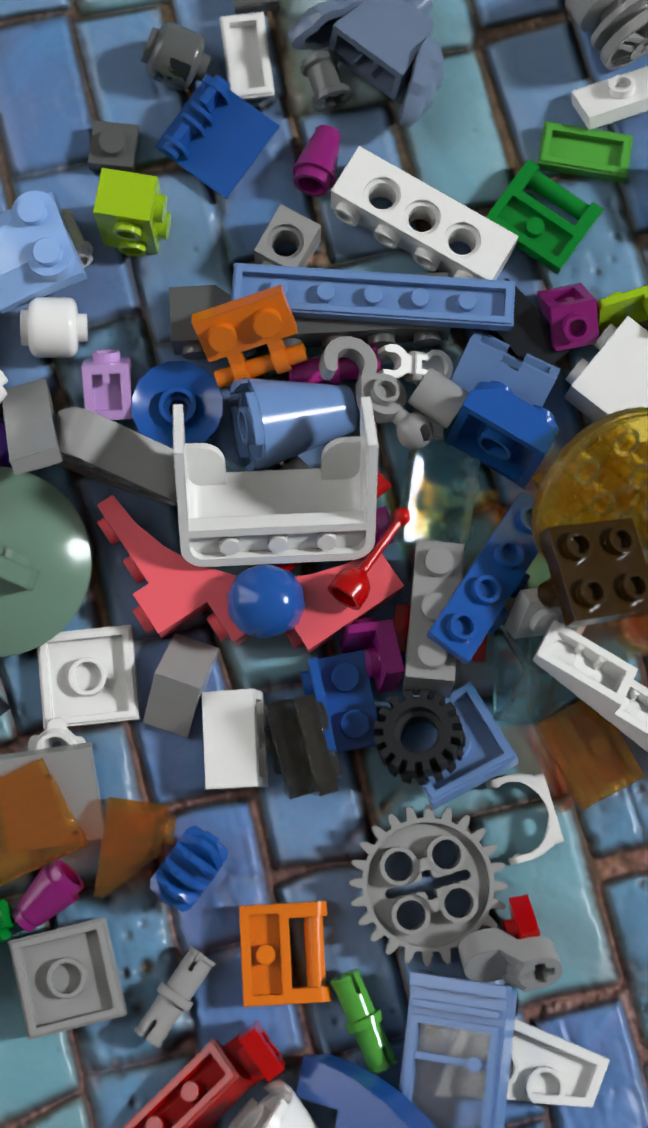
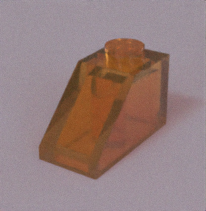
(131, 841)

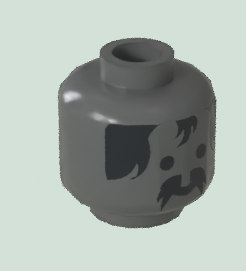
(175, 55)

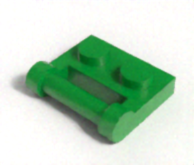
(540, 230)

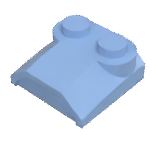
(35, 251)

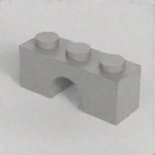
(434, 579)

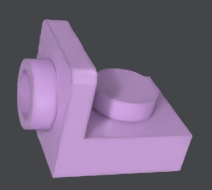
(108, 384)

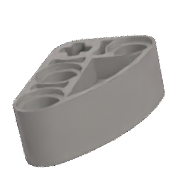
(115, 455)

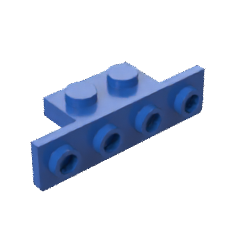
(488, 584)

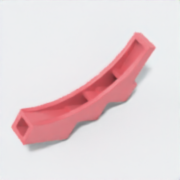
(184, 591)

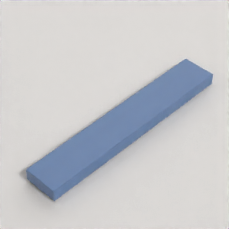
(384, 296)

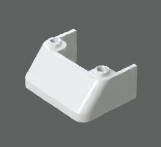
(277, 512)

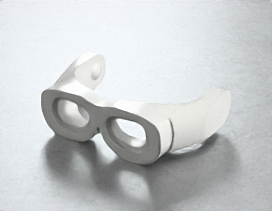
(553, 832)

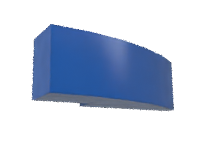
(357, 1094)

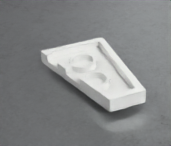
(552, 1069)

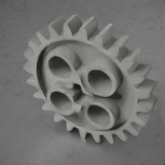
(416, 839)

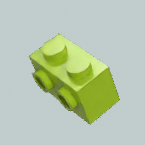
(131, 212)

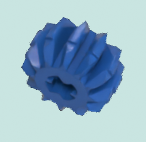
(188, 868)

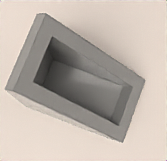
(179, 684)

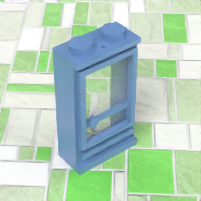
(458, 1049)

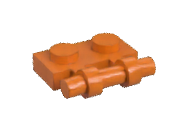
(246, 325)

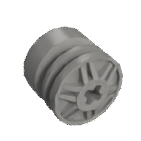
(618, 28)

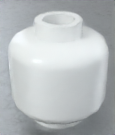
(53, 327)

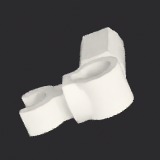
(414, 368)

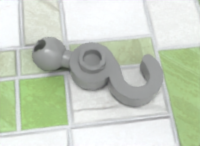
(386, 391)

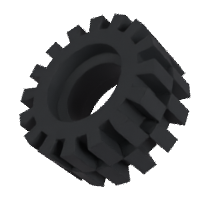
(414, 710)

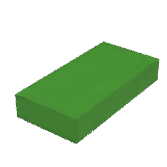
(584, 152)

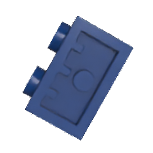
(347, 698)

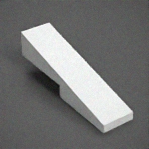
(597, 679)

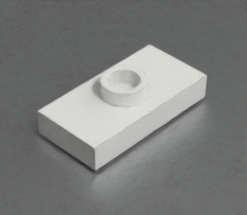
(612, 98)

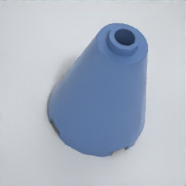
(288, 418)

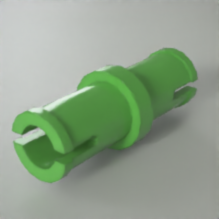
(364, 1021)

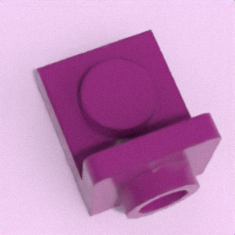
(571, 316)
(380, 649)

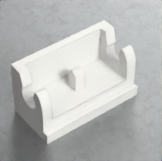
(234, 739)

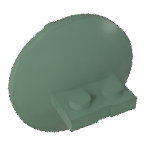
(41, 562)

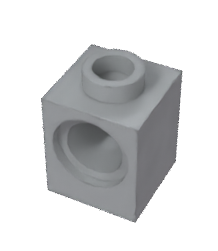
(289, 228)

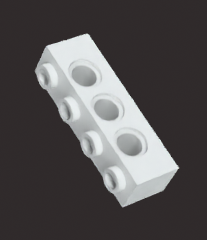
(412, 199)

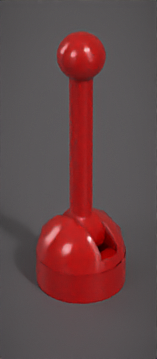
(352, 584)

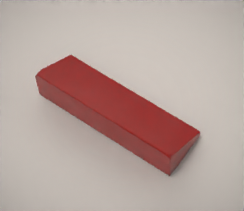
(197, 1093)

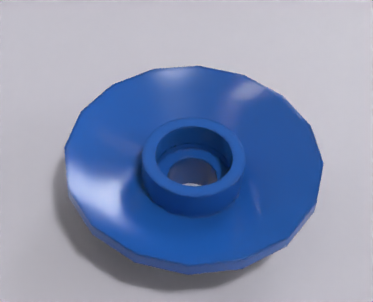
(175, 384)

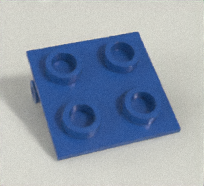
(217, 136)

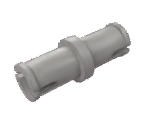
(174, 997)

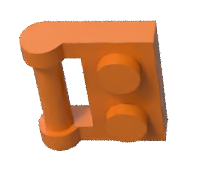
(268, 953)

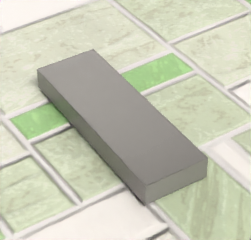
(30, 427)

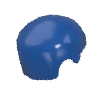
(265, 601)

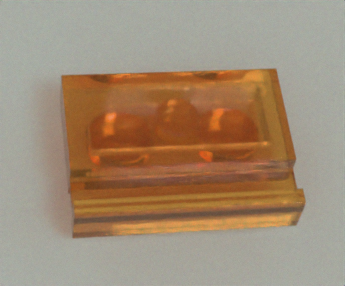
(588, 753)

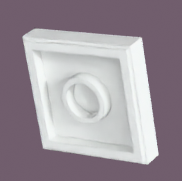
(89, 677)

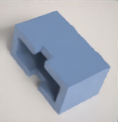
(487, 361)

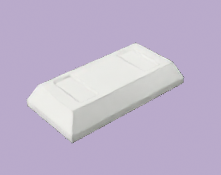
(247, 55)

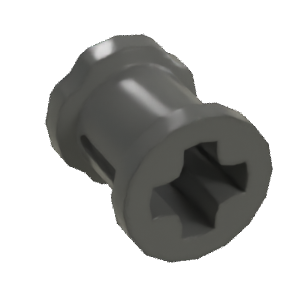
(326, 80)

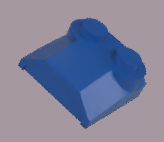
(503, 431)

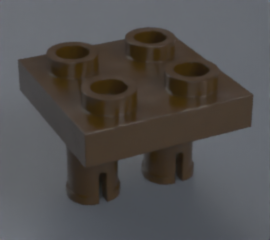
(595, 572)

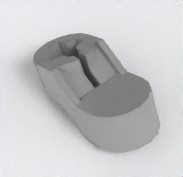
(524, 962)

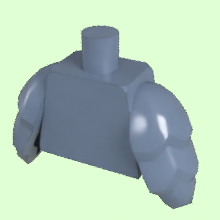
(382, 43)

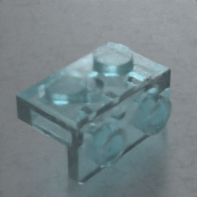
(439, 497)

